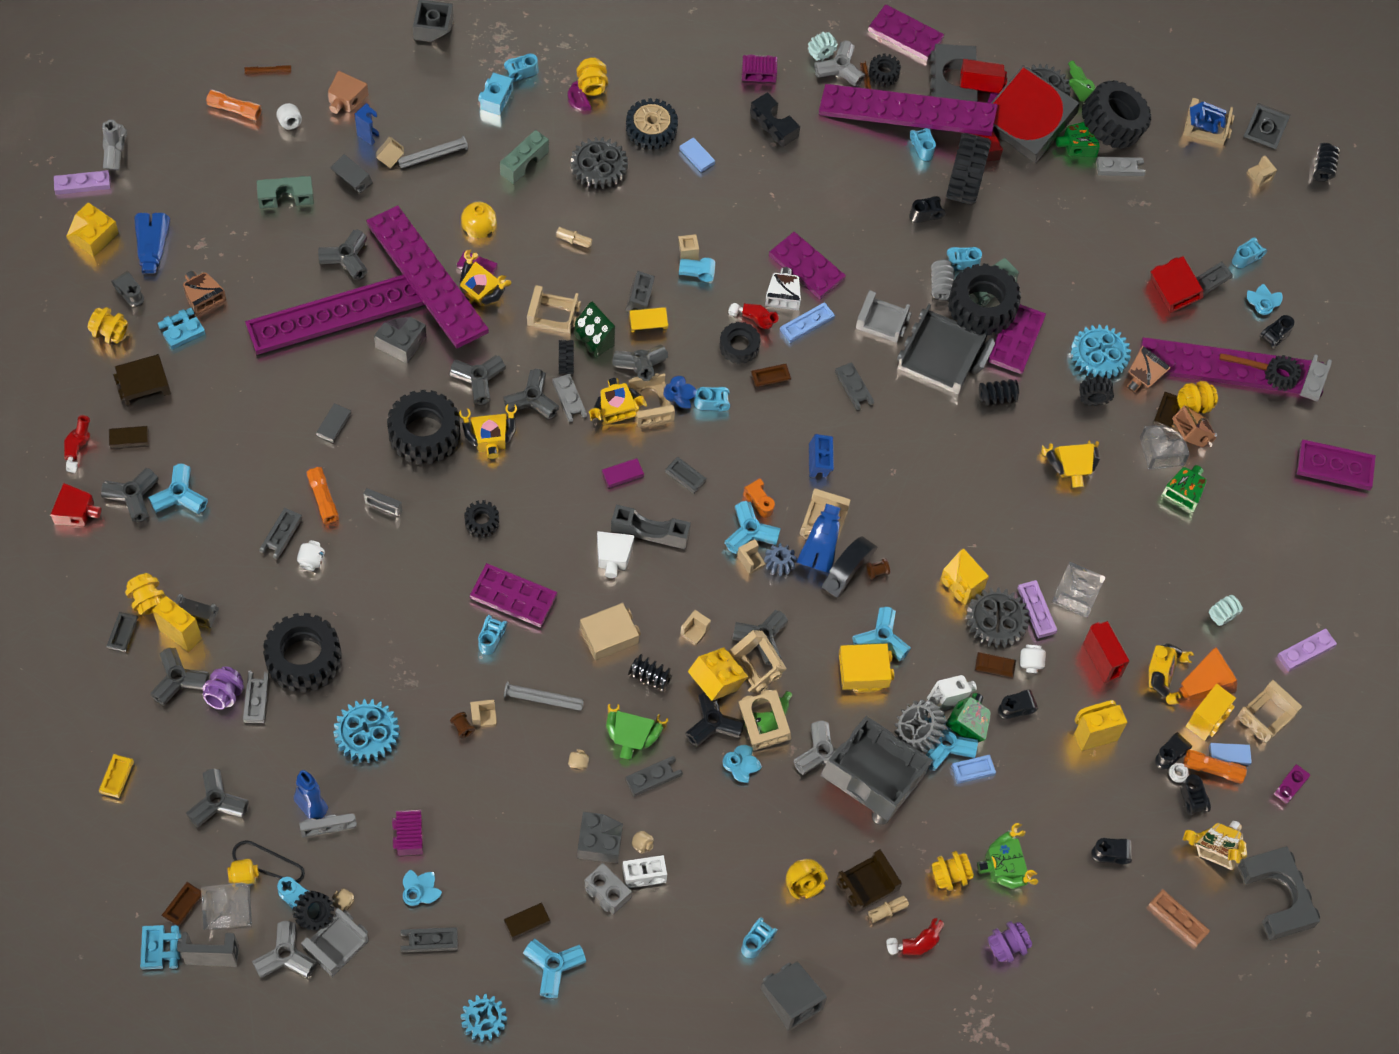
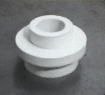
(1178, 767)

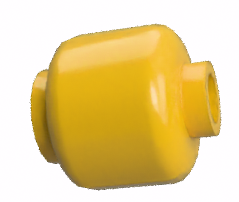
(243, 872)

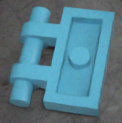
(184, 332)
(153, 947)

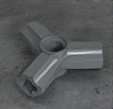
(352, 262)
(641, 360)
(479, 385)
(534, 388)
(134, 502)
(770, 627)
(174, 667)
(214, 789)

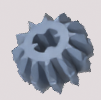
(787, 559)

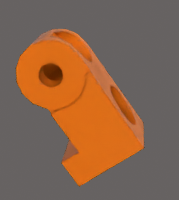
(760, 501)

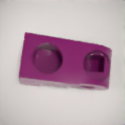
(1291, 784)

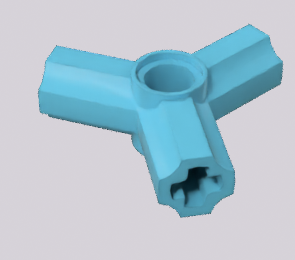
(179, 483)
(747, 519)
(884, 627)
(959, 746)
(551, 977)

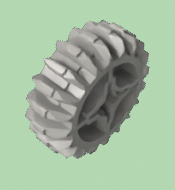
(913, 719)

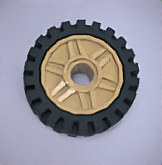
(651, 123)

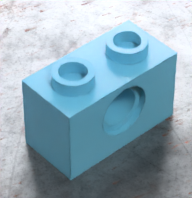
(496, 93)

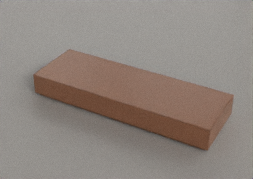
(1179, 917)

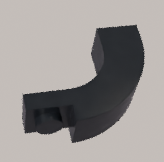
(847, 564)

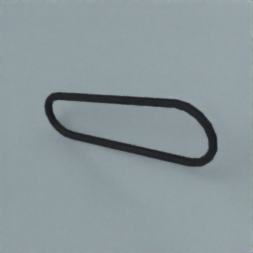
(273, 853)

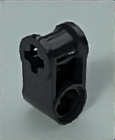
(926, 209)
(1276, 332)
(1017, 705)
(1172, 751)
(1195, 799)
(1113, 851)

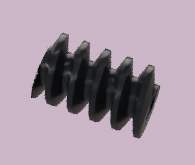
(1326, 162)
(999, 391)
(650, 672)

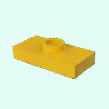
(116, 776)

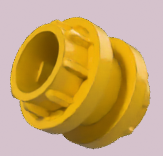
(592, 76)
(105, 324)
(1198, 397)
(144, 592)
(952, 870)

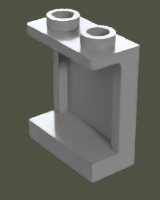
(883, 318)
(336, 942)

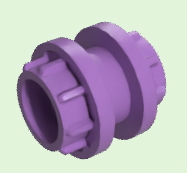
(223, 688)
(1010, 941)

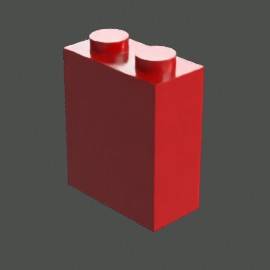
(983, 76)
(1176, 284)
(1105, 651)

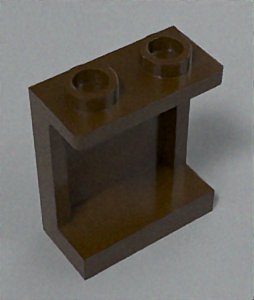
(141, 378)
(869, 881)

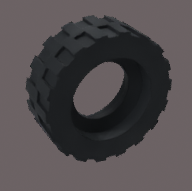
(739, 329)

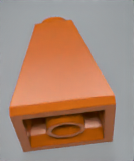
(1206, 675)

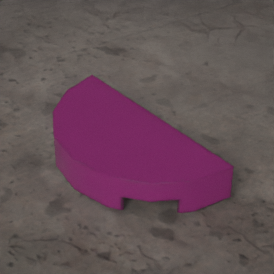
(578, 98)

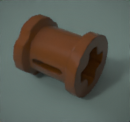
(878, 568)
(462, 725)

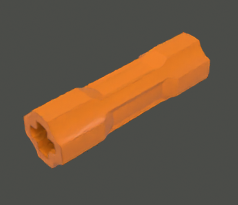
(221, 100)
(319, 485)
(1228, 770)

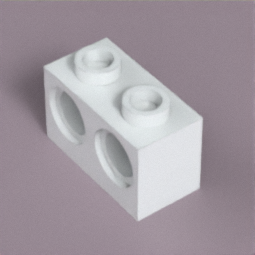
(644, 871)

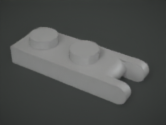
(1120, 166)
(1315, 379)
(568, 396)
(255, 698)
(327, 825)

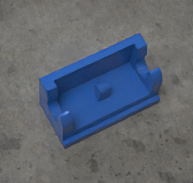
(1207, 117)
(364, 124)
(821, 455)

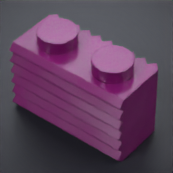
(759, 68)
(409, 832)

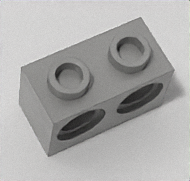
(612, 885)

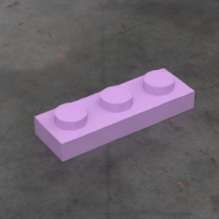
(81, 182)
(1038, 610)
(1306, 650)

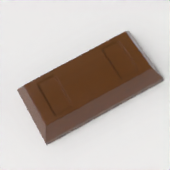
(771, 375)
(995, 665)
(182, 904)

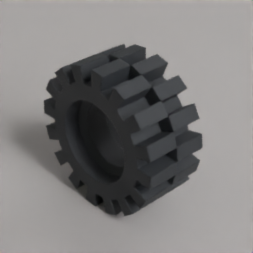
(884, 62)
(566, 356)
(1284, 364)
(1096, 391)
(481, 508)
(302, 907)

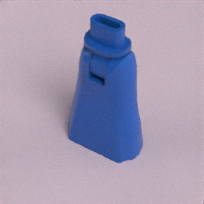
(150, 239)
(821, 543)
(308, 796)

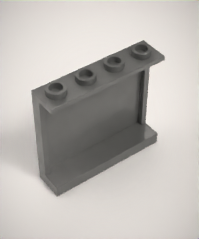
(940, 351)

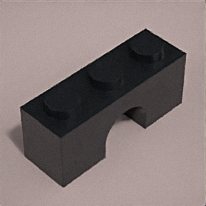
(782, 130)

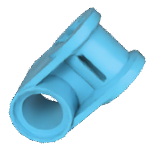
(523, 67)
(923, 143)
(1248, 253)
(963, 257)
(713, 398)
(493, 632)
(292, 895)
(760, 936)

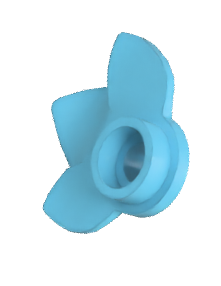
(1264, 298)
(744, 763)
(421, 886)

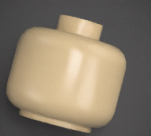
(578, 759)
(642, 841)
(343, 899)

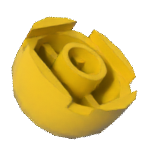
(478, 219)
(805, 878)

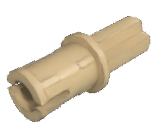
(573, 237)
(888, 909)

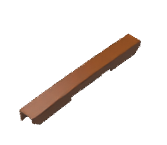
(284, 68)
(864, 70)
(1233, 359)

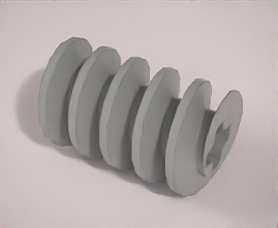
(942, 279)

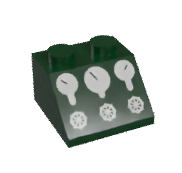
(595, 330)

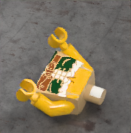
(1220, 844)

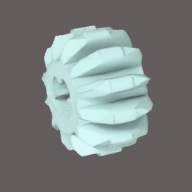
(822, 46)
(1225, 610)

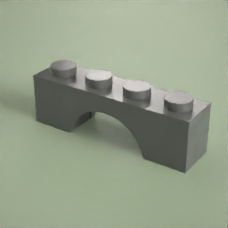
(670, 532)

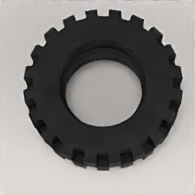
(1116, 114)
(968, 168)
(980, 318)
(417, 406)
(302, 629)

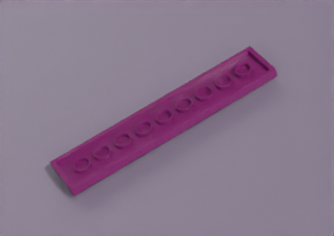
(908, 109)
(427, 277)
(332, 314)
(1204, 364)

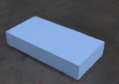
(697, 155)
(1233, 753)
(973, 769)

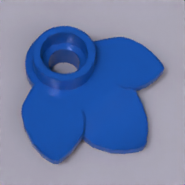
(679, 392)

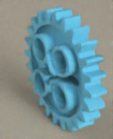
(1100, 351)
(372, 745)

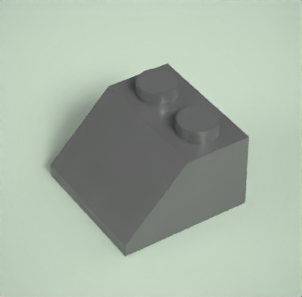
(1267, 125)

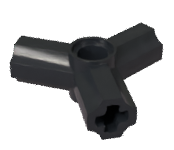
(704, 728)

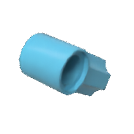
(702, 269)

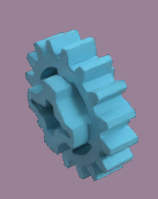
(476, 1013)

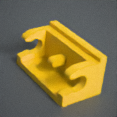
(648, 319)

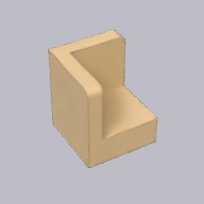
(390, 152)
(1263, 172)
(689, 247)
(750, 557)
(695, 627)
(483, 713)

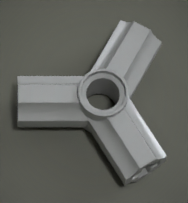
(841, 65)
(113, 144)
(813, 757)
(285, 942)

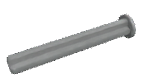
(433, 152)
(543, 697)

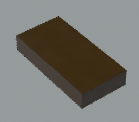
(1167, 410)
(128, 437)
(527, 920)

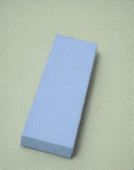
(807, 322)

